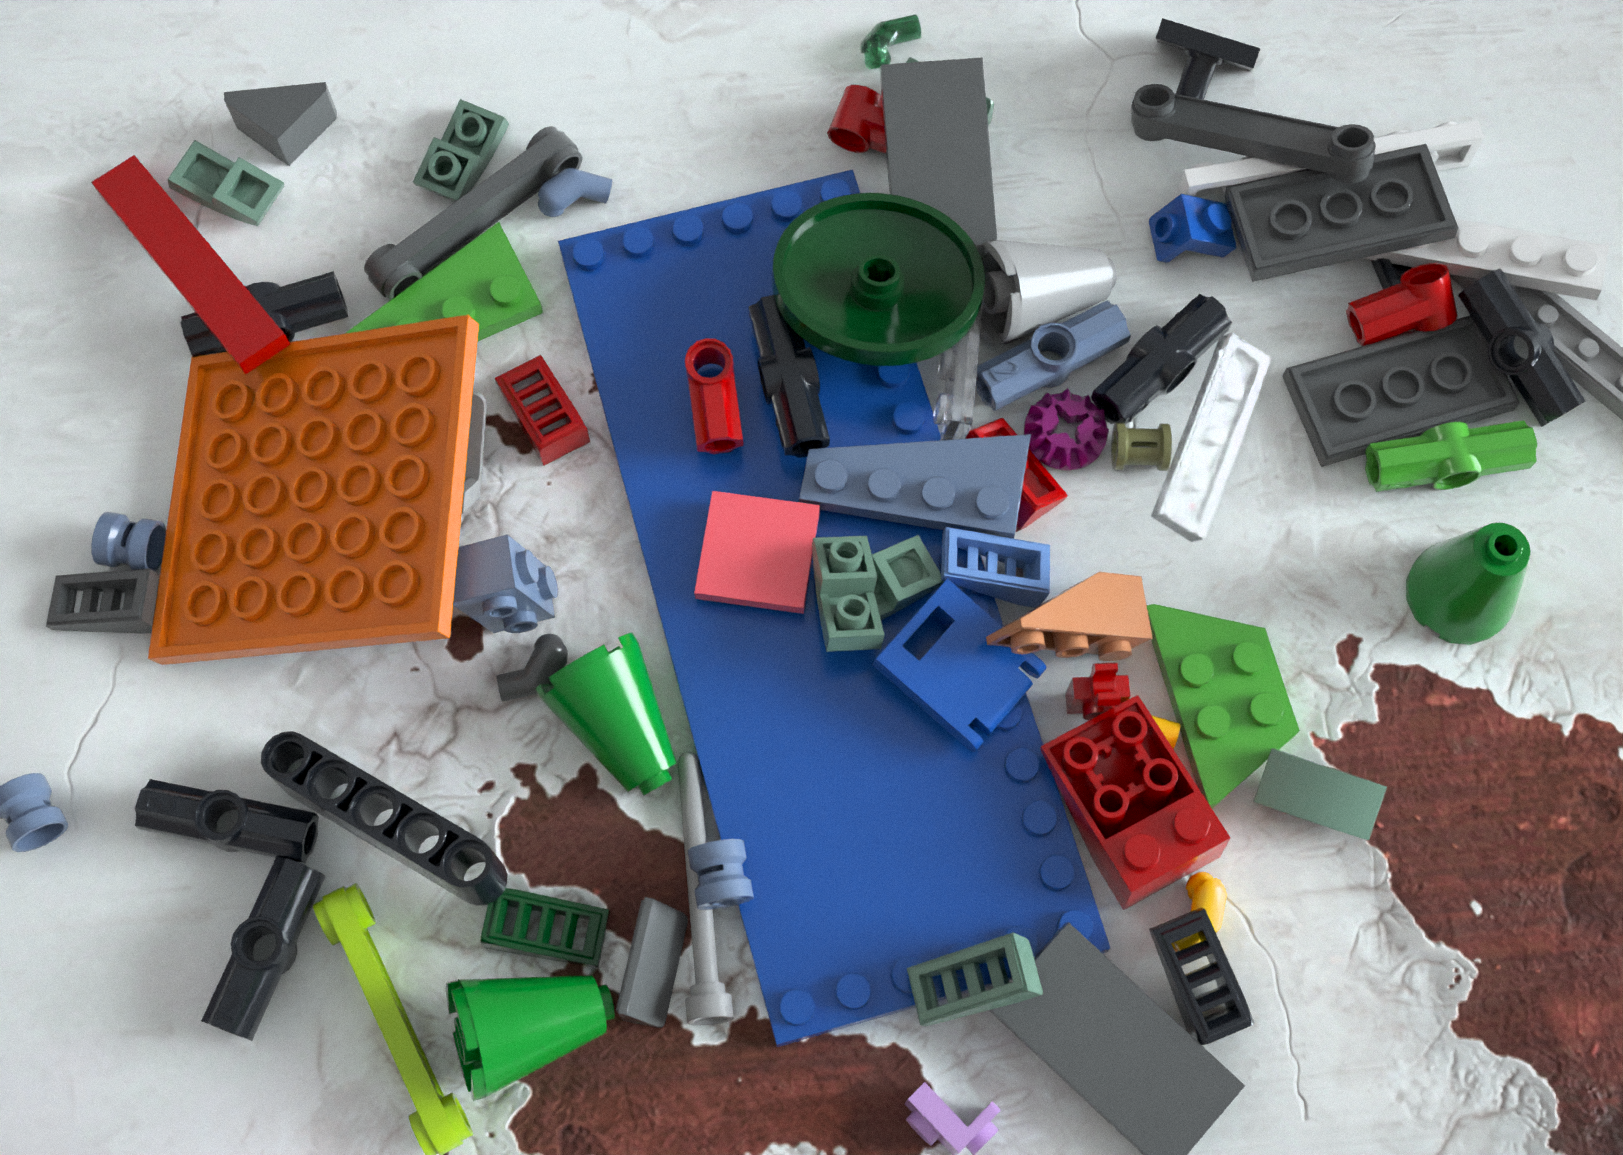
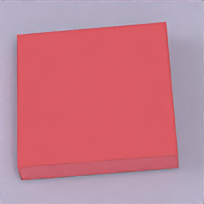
(757, 552)

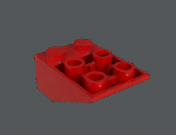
(1134, 802)

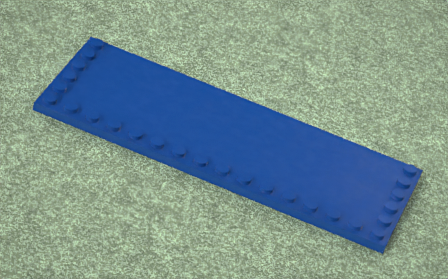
(854, 806)

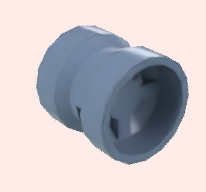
(128, 542)
(29, 813)
(720, 874)

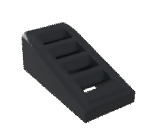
(1219, 1024)

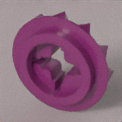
(1060, 450)

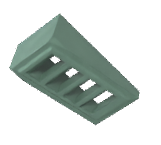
(1022, 968)

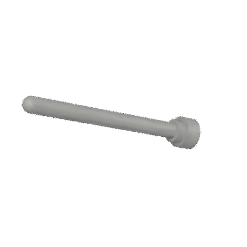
(708, 998)

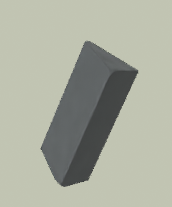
(652, 964)

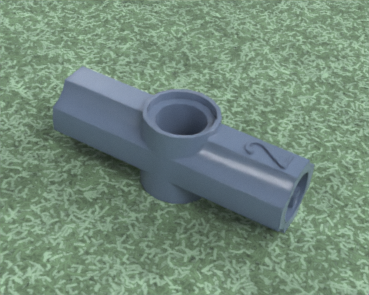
(1075, 340)

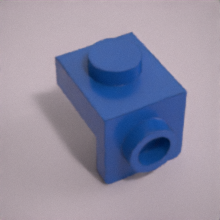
(1192, 226)

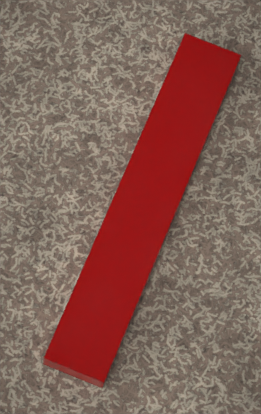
(191, 265)

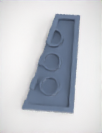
(923, 484)

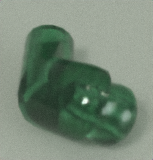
(885, 35)

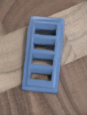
(1027, 555)

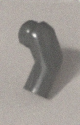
(546, 659)

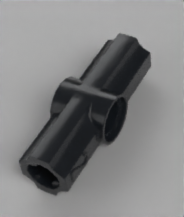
(290, 306)
(1500, 319)
(1161, 359)
(788, 380)
(195, 813)
(247, 983)

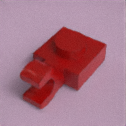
(1098, 691)

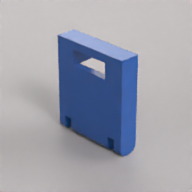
(960, 674)

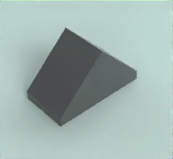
(283, 117)

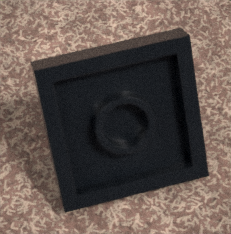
(1204, 53)

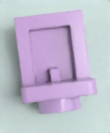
(935, 1121)

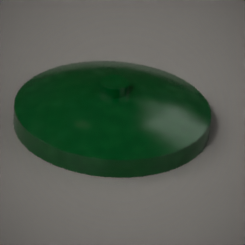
(878, 279)

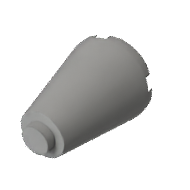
(1038, 285)

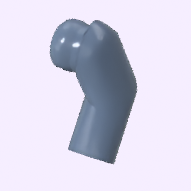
(568, 187)

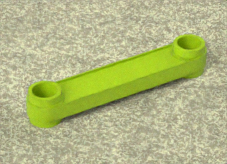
(439, 1119)

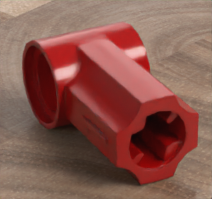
(859, 121)
(1419, 303)
(713, 399)

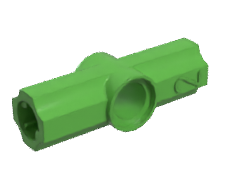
(1450, 455)

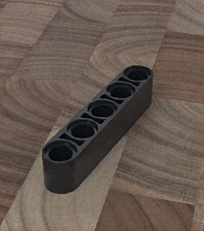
(397, 837)

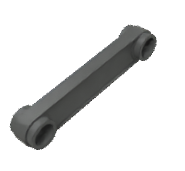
(1340, 151)
(399, 266)

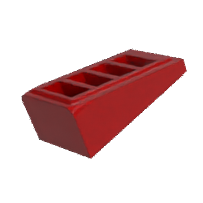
(558, 441)

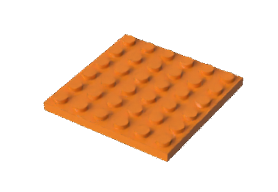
(318, 496)

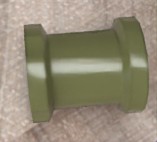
(1156, 454)

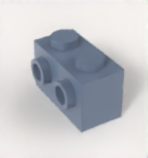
(503, 585)

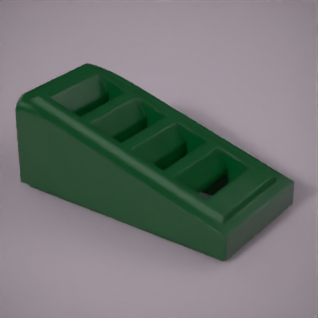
(494, 939)

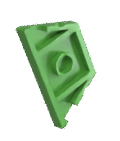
(1222, 695)

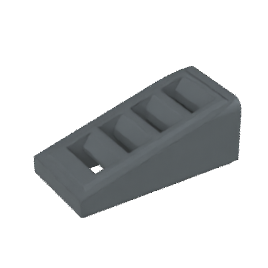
(138, 606)

